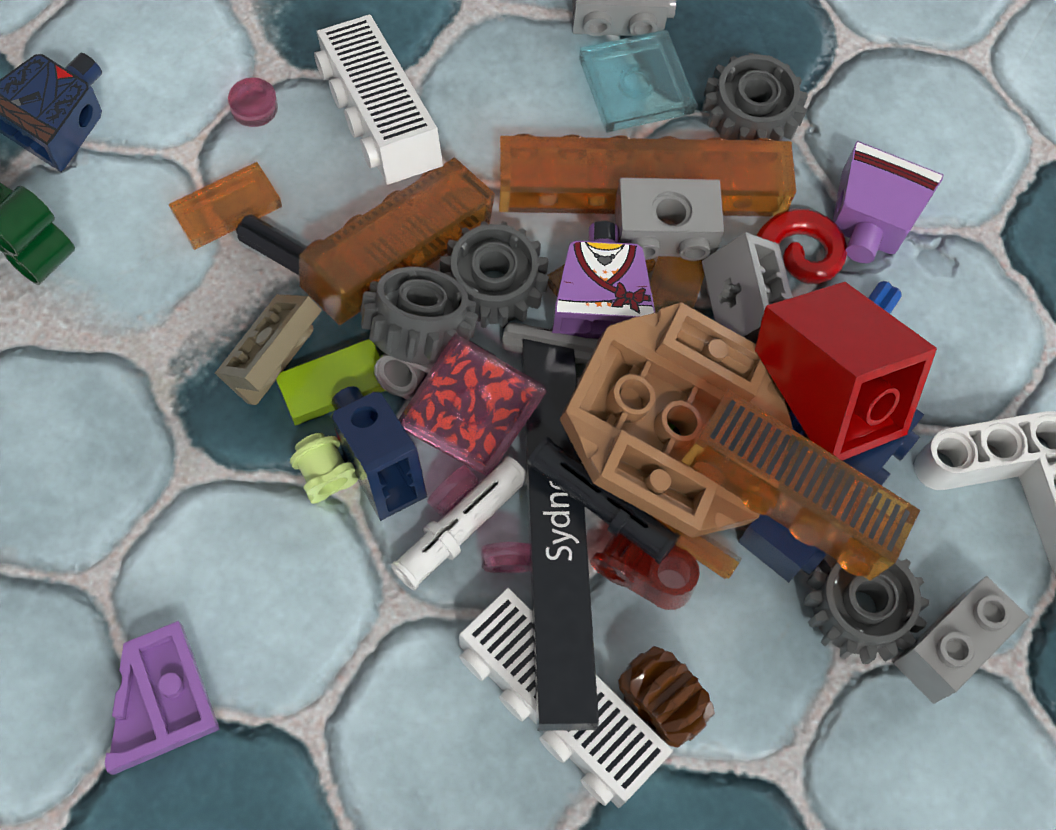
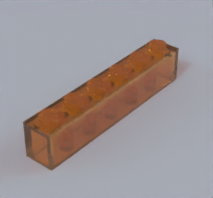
(585, 172)

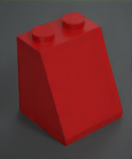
(844, 367)

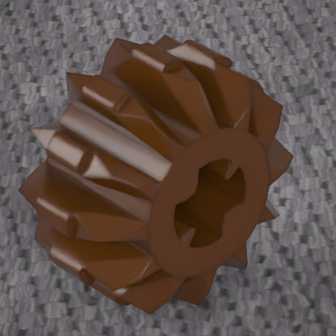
(666, 696)

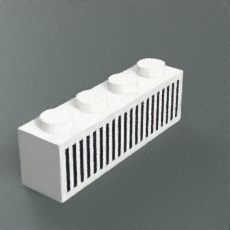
(378, 100)
(613, 757)

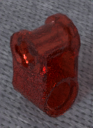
(640, 572)

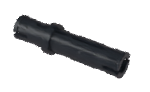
(620, 515)

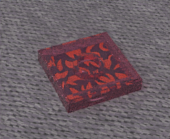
(471, 405)

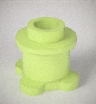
(322, 466)

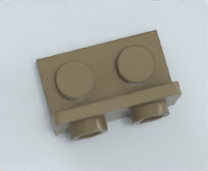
(269, 346)

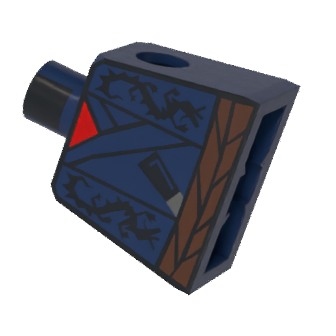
(50, 107)
(379, 451)

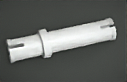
(444, 537)

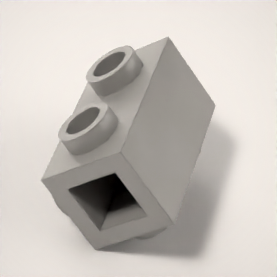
(621, 16)

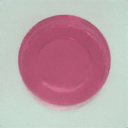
(253, 102)
(452, 490)
(506, 557)

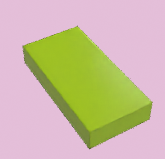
(311, 386)

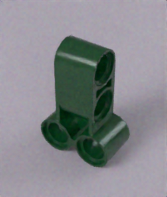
(29, 236)

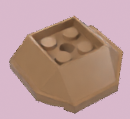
(656, 373)

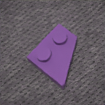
(158, 700)

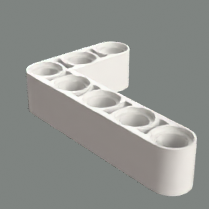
(1020, 457)

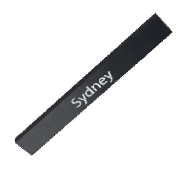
(558, 560)

